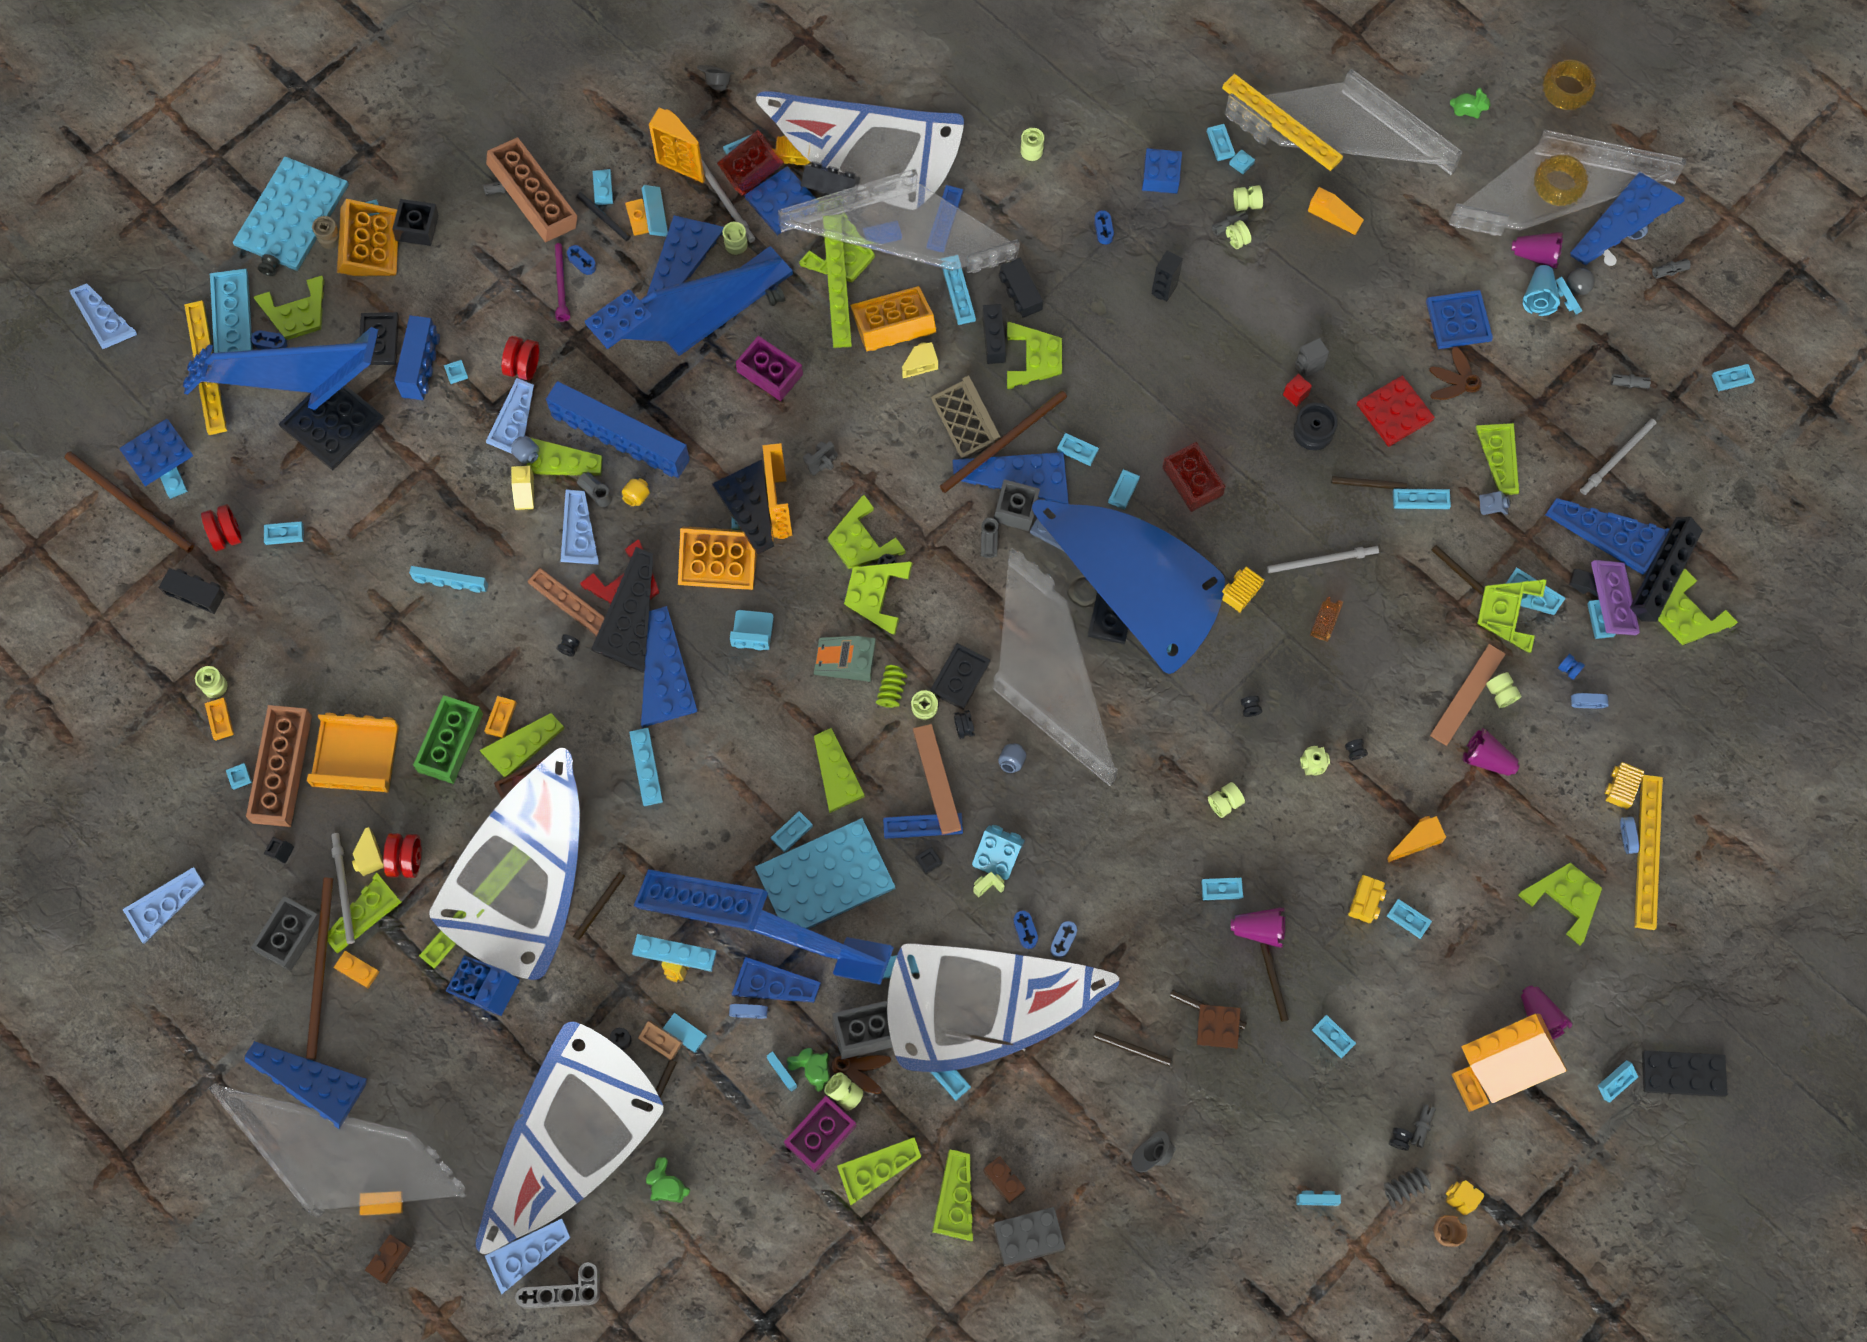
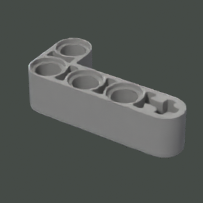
(558, 1291)

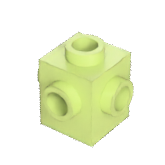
(1314, 766)

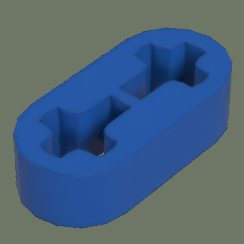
(1100, 228)
(578, 262)
(269, 339)
(1029, 927)

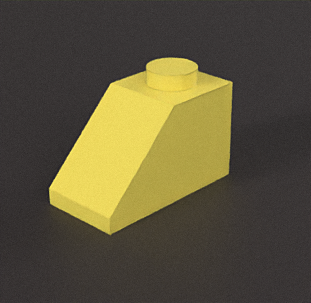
(921, 360)
(523, 487)
(367, 854)

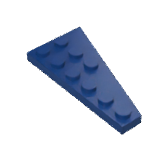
(1629, 213)
(683, 251)
(1034, 470)
(1617, 535)
(665, 678)
(312, 1083)

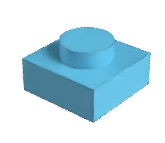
(1242, 161)
(456, 371)
(238, 776)

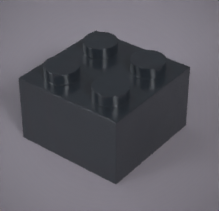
(415, 222)

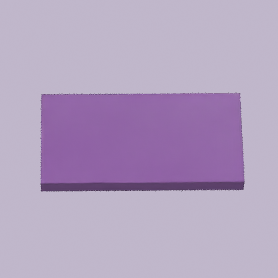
(1615, 597)

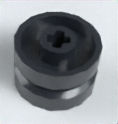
(1315, 426)

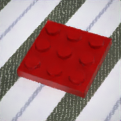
(1395, 411)

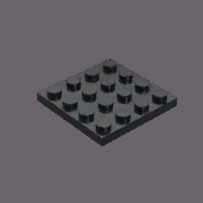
(333, 427)

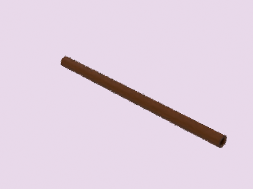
(1003, 441)
(129, 502)
(319, 971)

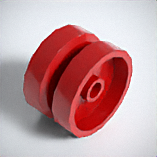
(520, 358)
(221, 527)
(402, 855)

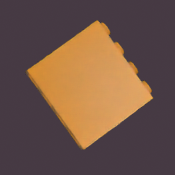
(775, 473)
(354, 753)

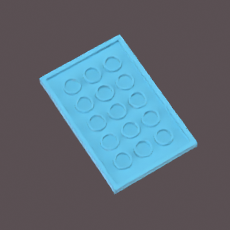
(286, 210)
(826, 876)

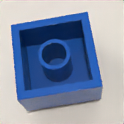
(1162, 171)

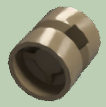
(326, 232)

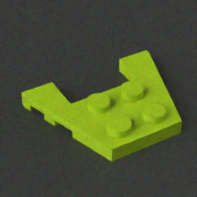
(855, 258)
(298, 316)
(1042, 355)
(854, 542)
(868, 591)
(1501, 609)
(1685, 619)
(1572, 891)

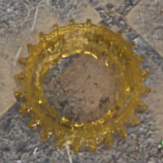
(1573, 69)
(1565, 164)

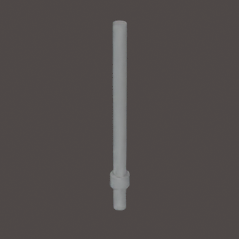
(726, 201)
(1596, 478)
(1358, 552)
(338, 853)

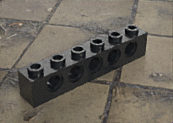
(1666, 569)

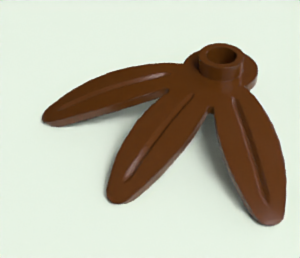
(1460, 382)
(854, 1065)

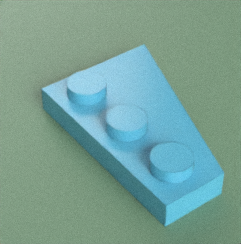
(1548, 603)

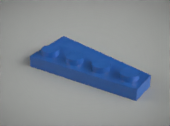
(770, 982)

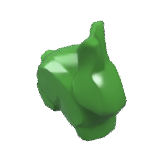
(1470, 105)
(814, 1065)
(665, 1186)

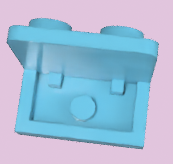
(752, 630)
(998, 851)

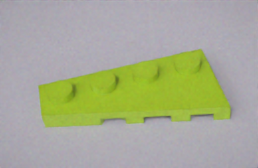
(1500, 452)
(562, 460)
(517, 748)
(837, 775)
(365, 912)
(871, 1170)
(954, 1203)

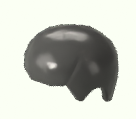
(1580, 281)

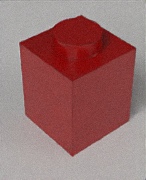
(1297, 390)

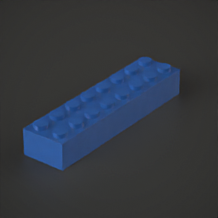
(618, 430)

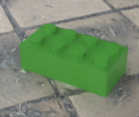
(448, 739)

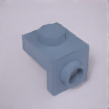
(1494, 503)

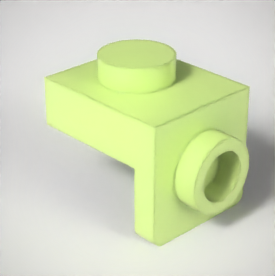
(984, 883)

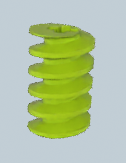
(890, 686)

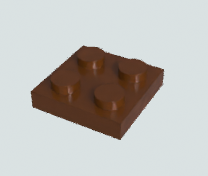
(1218, 1026)

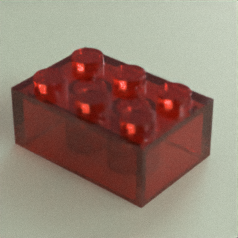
(750, 162)
(1193, 476)

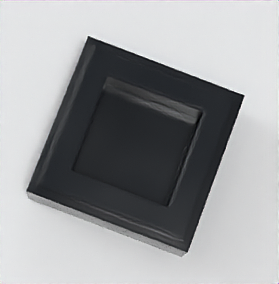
(928, 860)

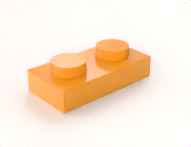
(500, 717)
(219, 719)
(356, 969)
(1470, 1089)

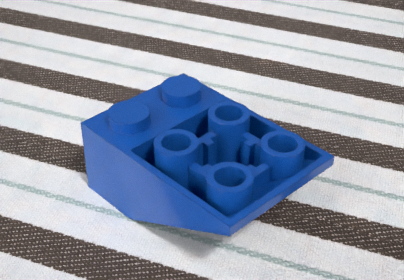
(483, 985)

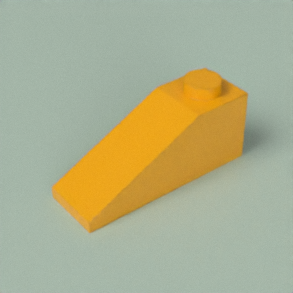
(1334, 210)
(1422, 836)

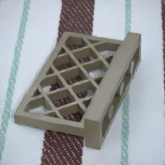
(977, 407)

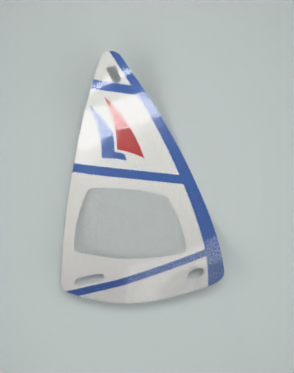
(868, 138)
(517, 874)
(982, 996)
(567, 1134)

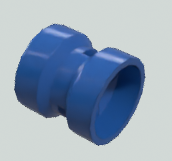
(1566, 666)

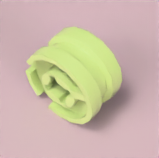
(1238, 234)
(930, 710)

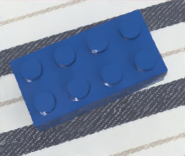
(417, 358)

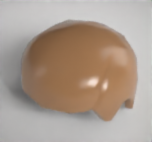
(1450, 1231)

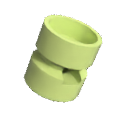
(1032, 144)
(1247, 198)
(735, 238)
(211, 682)
(1503, 689)
(1228, 798)
(843, 1091)

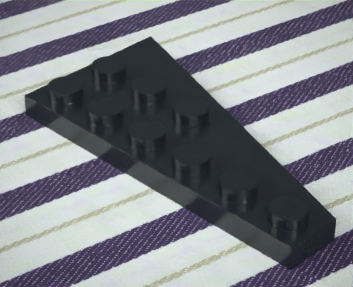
(747, 501)
(626, 622)

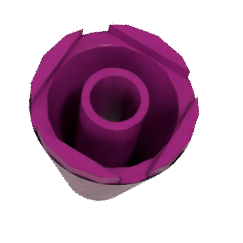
(1539, 248)
(1490, 754)
(1261, 926)
(1537, 1002)

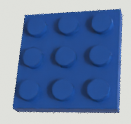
(776, 194)
(1459, 319)
(156, 452)

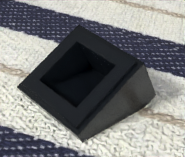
(279, 849)

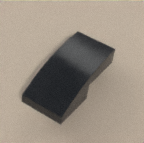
(1583, 582)

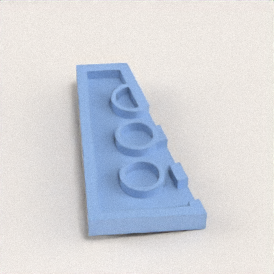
(101, 318)
(513, 416)
(577, 535)
(157, 907)
(521, 1256)

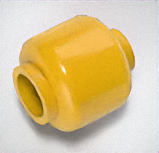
(635, 492)

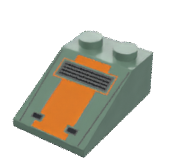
(846, 657)

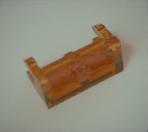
(1326, 619)

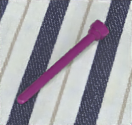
(562, 313)

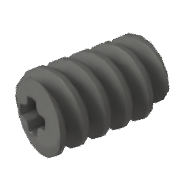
(1406, 1185)

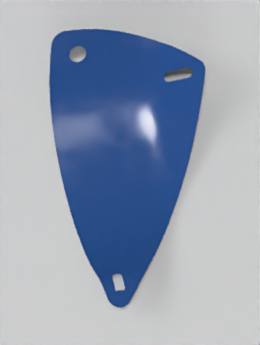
(1141, 575)

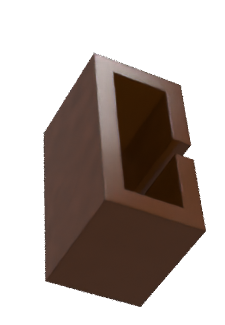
(1008, 1186)
(386, 1264)

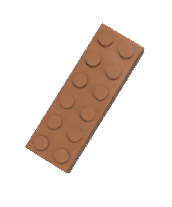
(531, 189)
(279, 766)

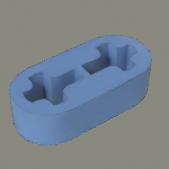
(1589, 700)
(1629, 835)
(1067, 941)
(748, 1011)

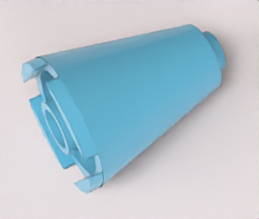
(1542, 292)

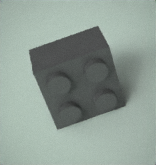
(1015, 505)

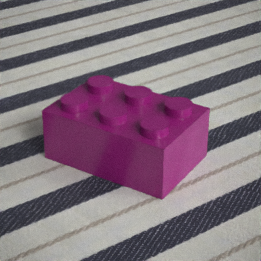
(769, 368)
(820, 1134)

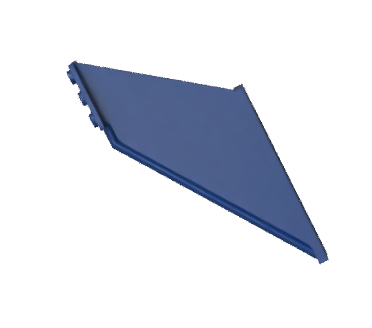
(691, 309)
(308, 369)
(742, 908)

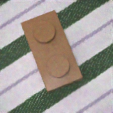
(660, 1040)

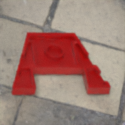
(607, 593)

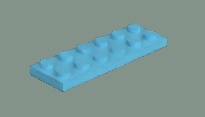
(231, 311)

